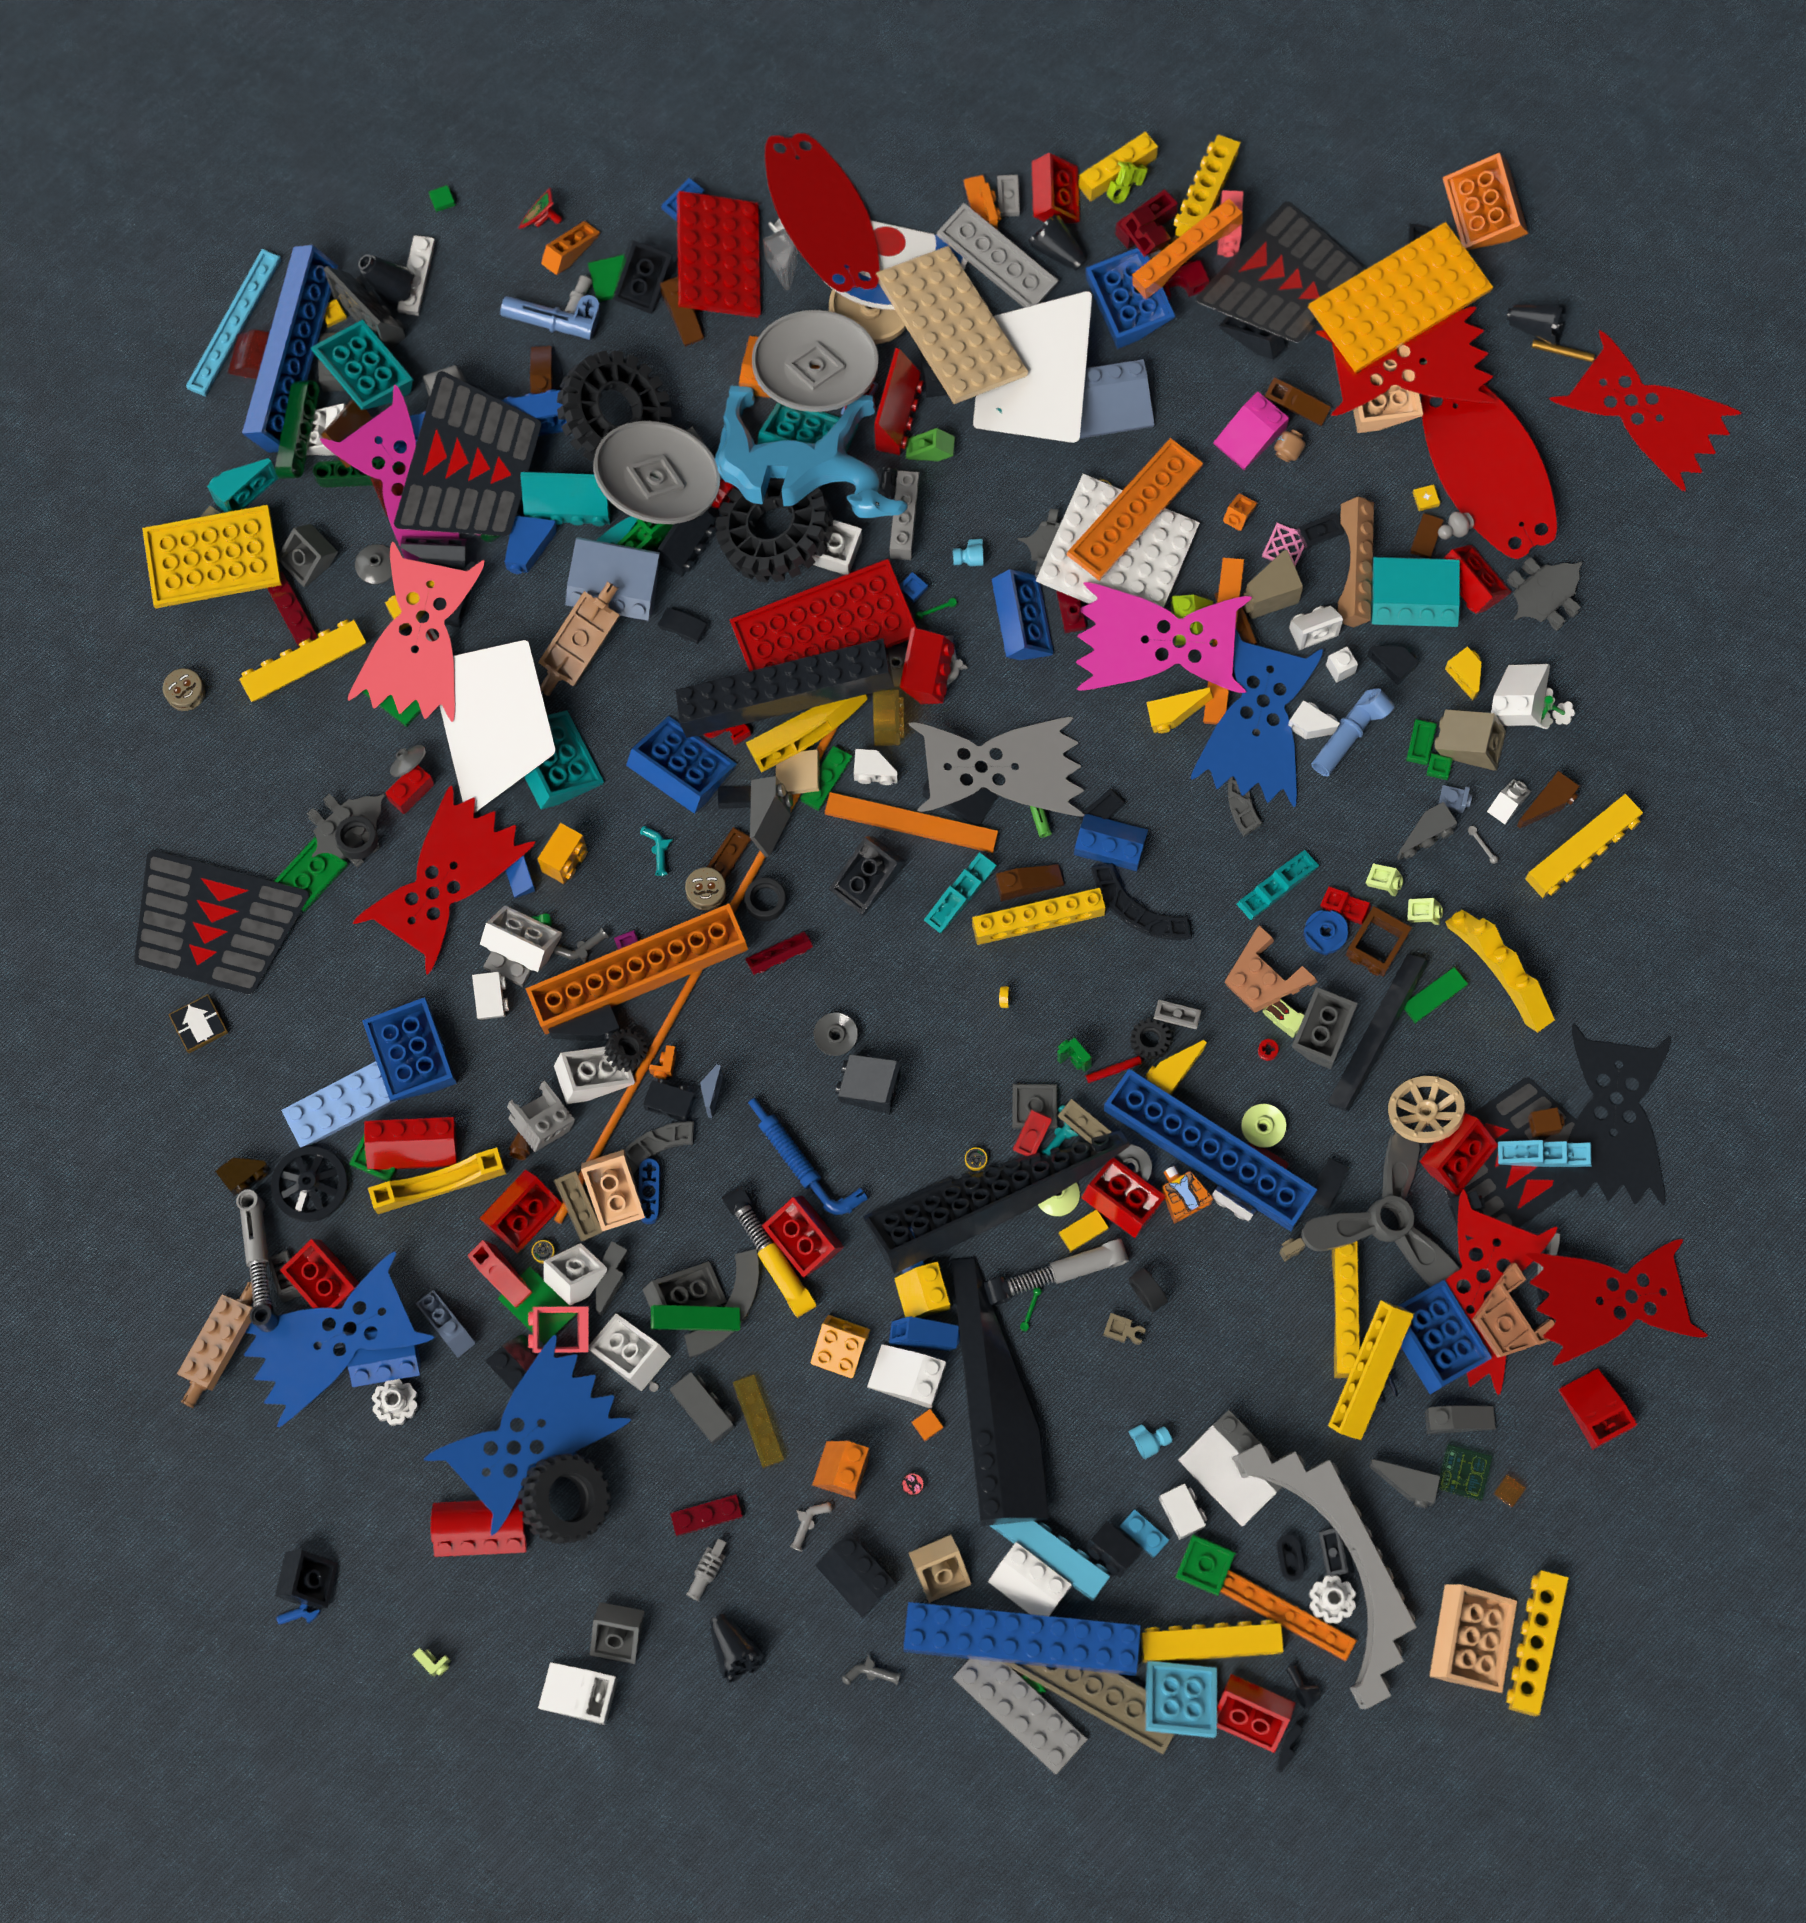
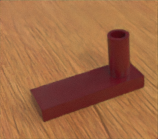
(1070, 613)

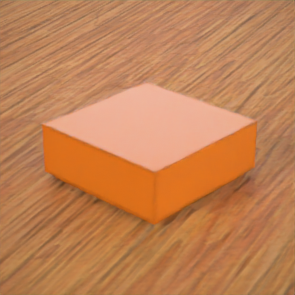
(927, 1425)

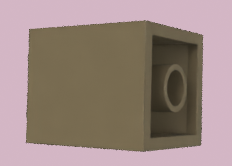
(1274, 587)
(1471, 738)

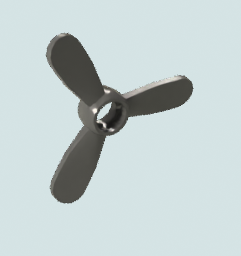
(1346, 1228)

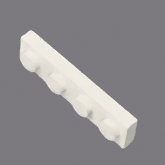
(419, 264)

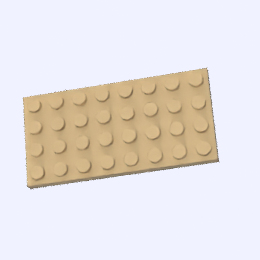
(951, 324)

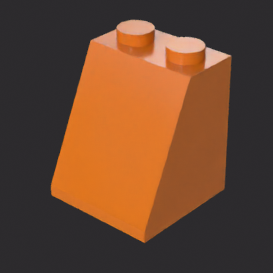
(842, 1468)

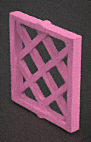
(1292, 531)

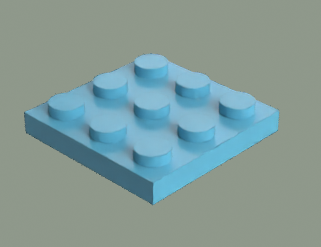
(1181, 1699)

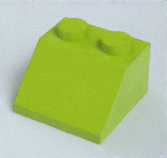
(1183, 606)

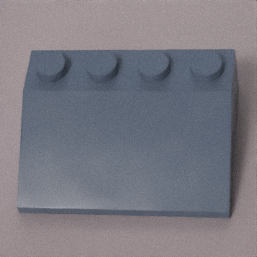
(1116, 399)
(625, 567)

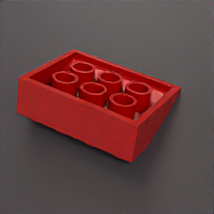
(897, 405)

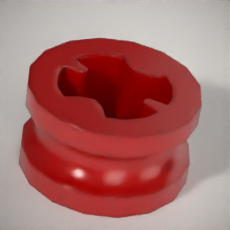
(1273, 1044)

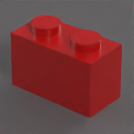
(409, 789)

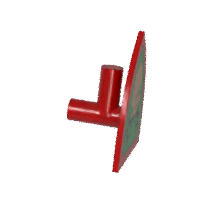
(541, 211)

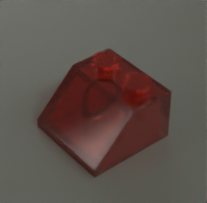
(248, 354)

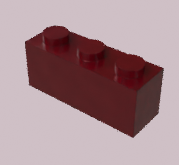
(1161, 205)

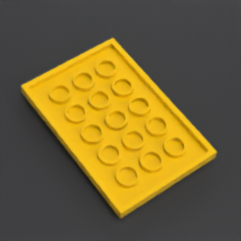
(211, 556)

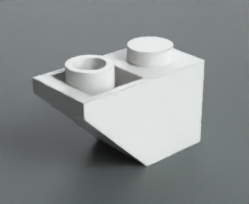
(1311, 722)
(873, 767)
(1509, 801)

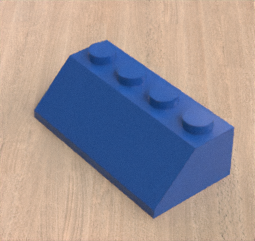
(1022, 615)

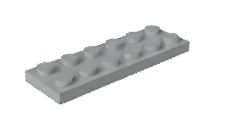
(997, 257)
(1021, 1711)

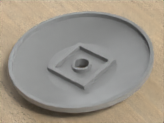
(819, 339)
(660, 450)

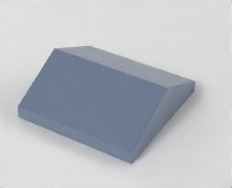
(710, 1089)

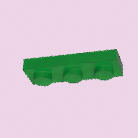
(829, 775)

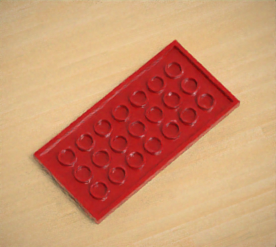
(826, 618)

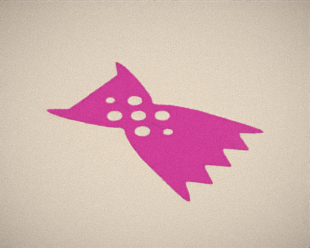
(361, 448)
(1125, 618)

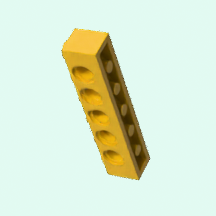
(1208, 183)
(1038, 916)
(1556, 1587)

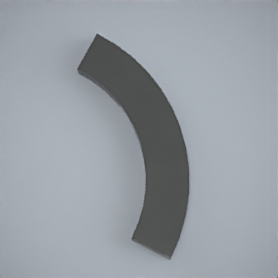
(1242, 806)
(659, 1140)
(742, 1297)

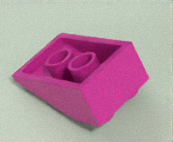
(1251, 430)

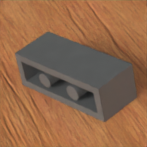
(703, 1407)

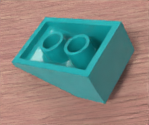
(241, 486)

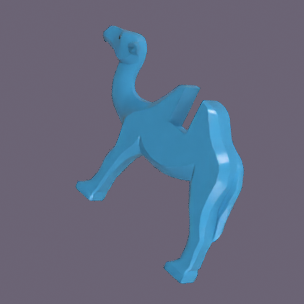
(799, 462)

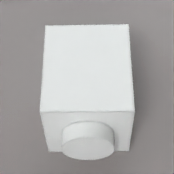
(1341, 664)

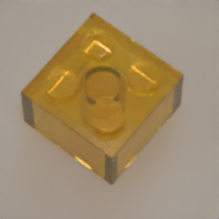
(888, 717)

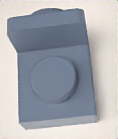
(1455, 798)

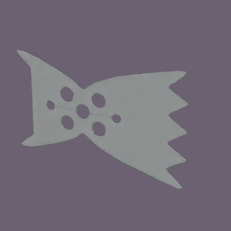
(1034, 748)

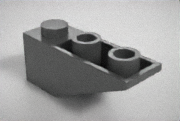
(1433, 825)

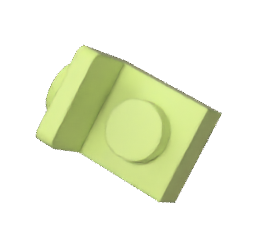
(1385, 879)
(1424, 910)
(428, 1660)

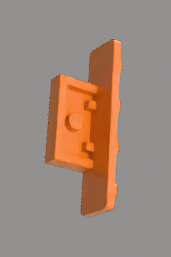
(982, 199)

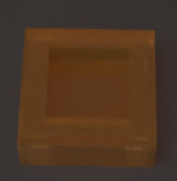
(1509, 1491)

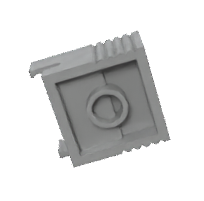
(541, 1119)

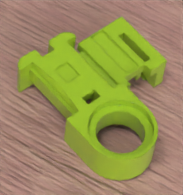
(1128, 174)

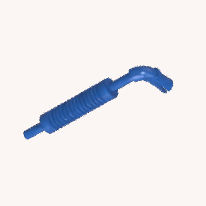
(798, 1163)

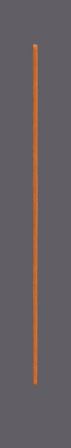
(675, 1010)

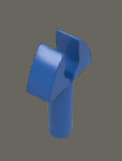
(298, 1613)

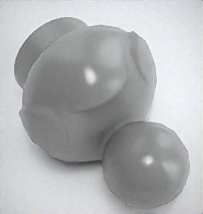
(1458, 525)

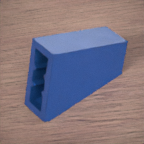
(527, 542)
(924, 1334)

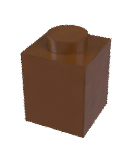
(1545, 1122)

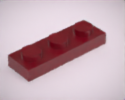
(779, 953)
(706, 1515)

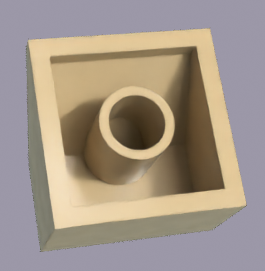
(940, 1568)

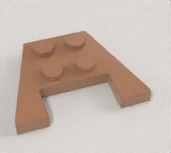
(1257, 982)
(1502, 1320)

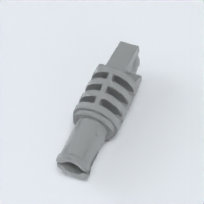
(707, 1569)

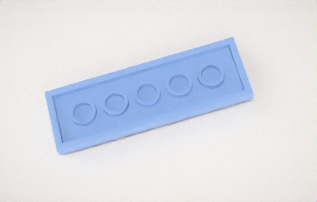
(337, 1105)

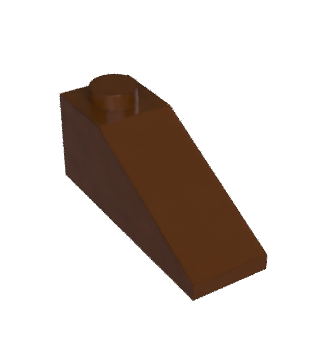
(683, 317)
(541, 369)
(1552, 799)
(1027, 881)

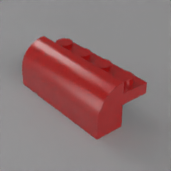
(466, 1530)

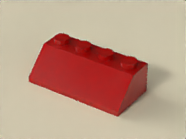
(410, 1143)

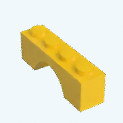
(1097, 178)

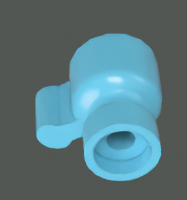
(971, 555)
(1149, 1443)

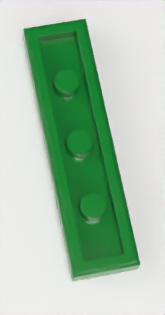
(695, 1318)

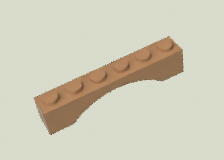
(1355, 601)

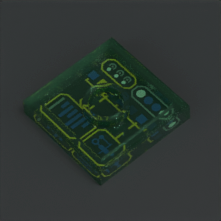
(1464, 1472)

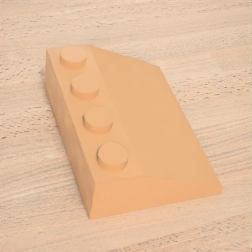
(1392, 406)
(1473, 1638)

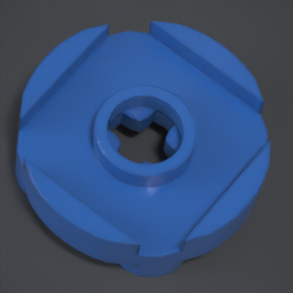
(1325, 944)

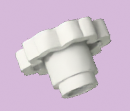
(395, 1402)
(1332, 1599)

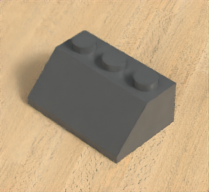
(1323, 1027)

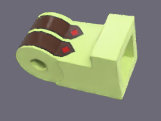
(1284, 1017)

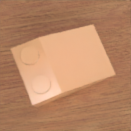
(612, 1190)

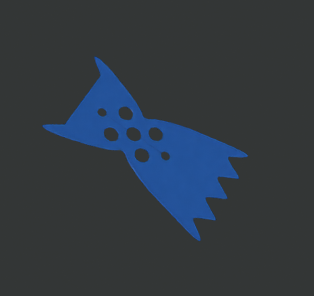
(1271, 755)
(305, 1372)
(543, 1393)

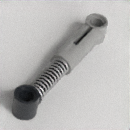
(1107, 1256)
(257, 1258)

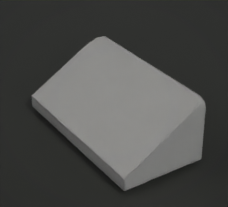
(1177, 1014)

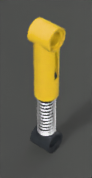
(770, 1254)

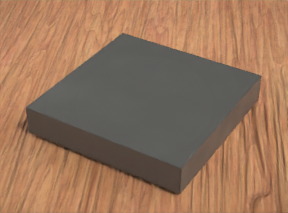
(1036, 1097)

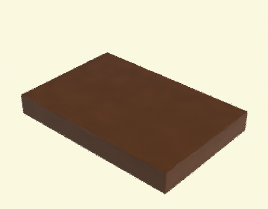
(346, 423)

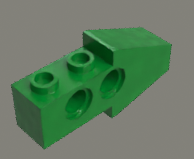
(645, 535)

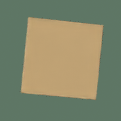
(800, 772)

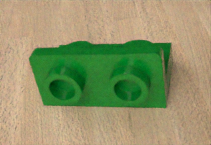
(1078, 1054)

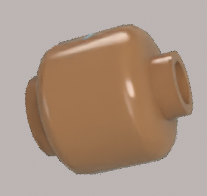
(1289, 446)

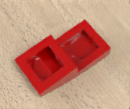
(1348, 907)

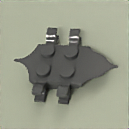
(1042, 539)
(1546, 591)
(325, 831)

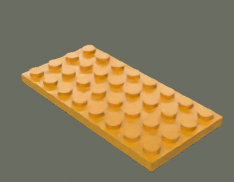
(1400, 297)

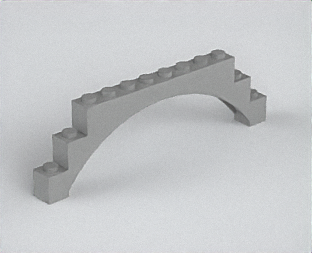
(1385, 1607)

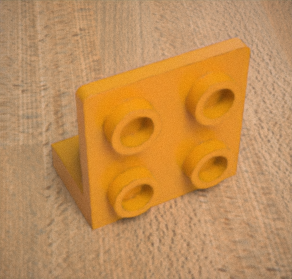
(839, 1346)

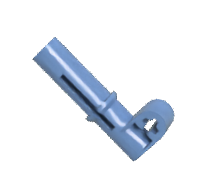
(555, 319)
(1371, 706)

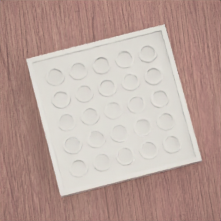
(1143, 570)

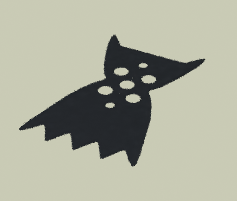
(1631, 1155)

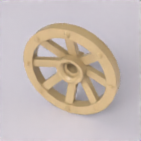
(1426, 1111)

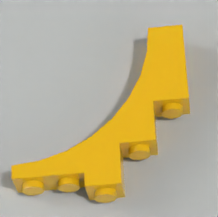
(1505, 964)

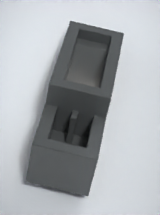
(613, 1278)

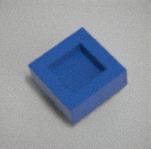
(913, 587)

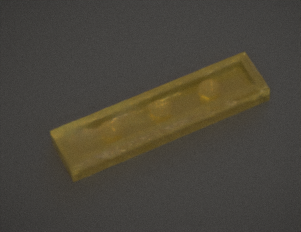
(758, 1421)

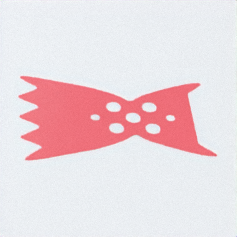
(430, 671)

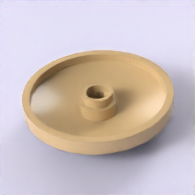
(880, 324)

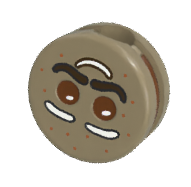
(184, 689)
(705, 888)

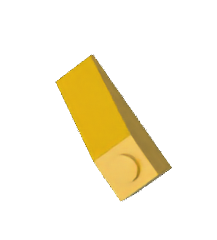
(1173, 710)
(1173, 1069)

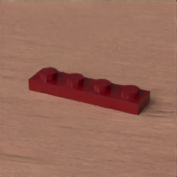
(292, 611)

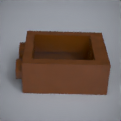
(1387, 923)

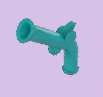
(659, 849)
(1061, 1134)

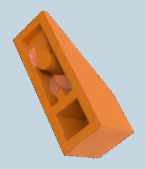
(568, 247)

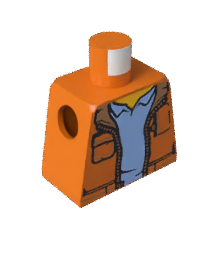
(1184, 1194)

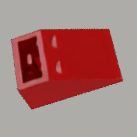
(1597, 1408)

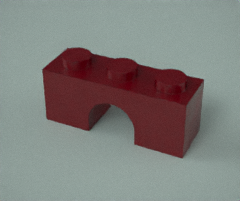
(1190, 277)

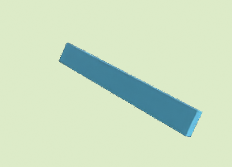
(233, 322)

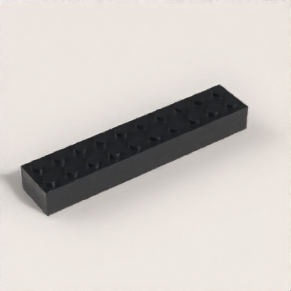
(784, 688)

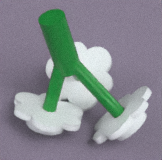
(1561, 713)

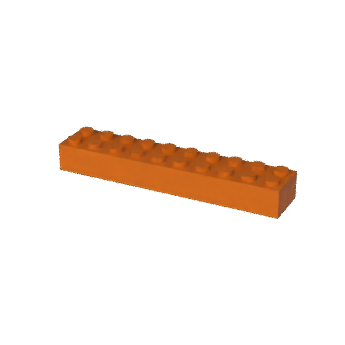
(638, 967)

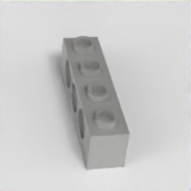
(903, 524)

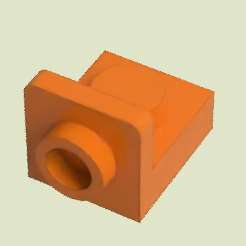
(1239, 511)
(667, 1059)

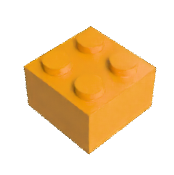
(562, 853)

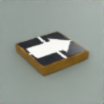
(198, 1023)

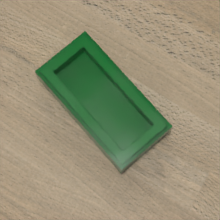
(1421, 742)

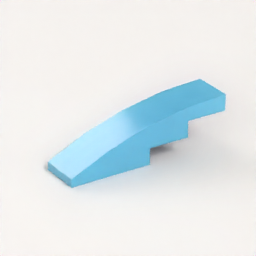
(1544, 1154)

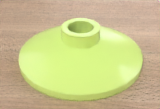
(1266, 1115)
(1062, 1204)

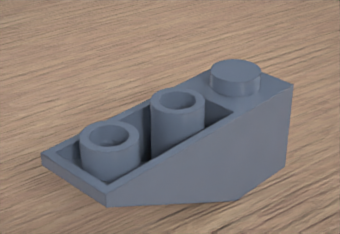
(445, 1323)

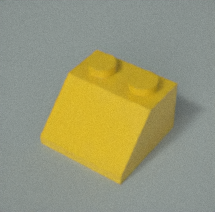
(922, 1291)

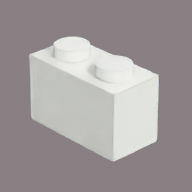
(489, 995)
(1182, 1511)

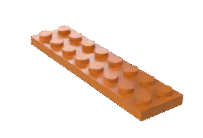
(1134, 509)

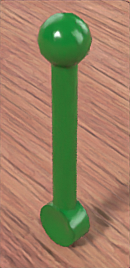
(952, 603)
(1025, 1326)

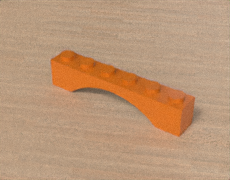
(1211, 228)

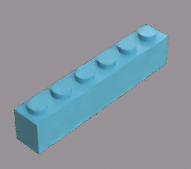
(1057, 1555)

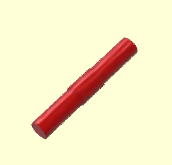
(1113, 1069)

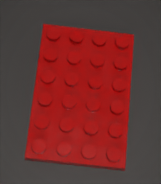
(718, 254)

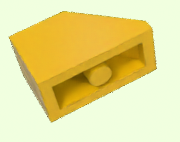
(1466, 671)

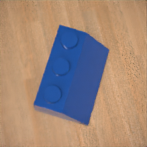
(1110, 842)
(383, 1364)

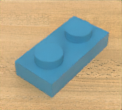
(1144, 1533)

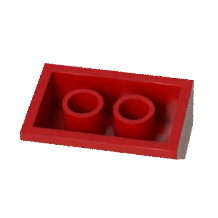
(1055, 189)
(1477, 580)
(927, 666)
(1459, 1155)
(1123, 1197)
(521, 1211)
(802, 1235)
(319, 1276)
(1253, 1713)

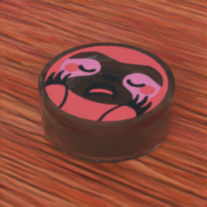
(912, 1484)

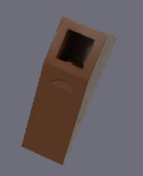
(1297, 401)

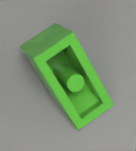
(930, 446)

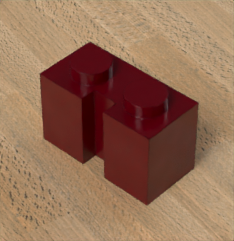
(1144, 231)

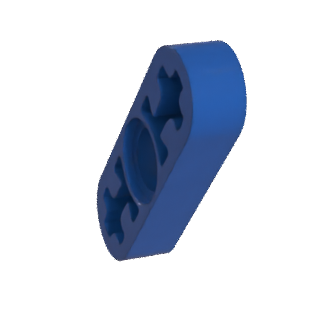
(654, 1175)

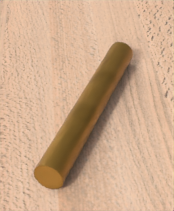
(1563, 351)

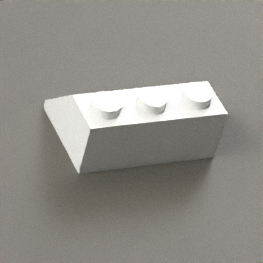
(520, 938)
(1029, 1582)

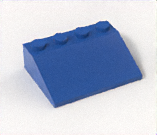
(1121, 304)
(679, 765)
(409, 1051)
(1441, 1338)

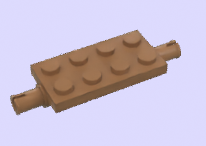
(579, 638)
(216, 1344)

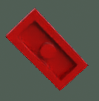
(1032, 1133)

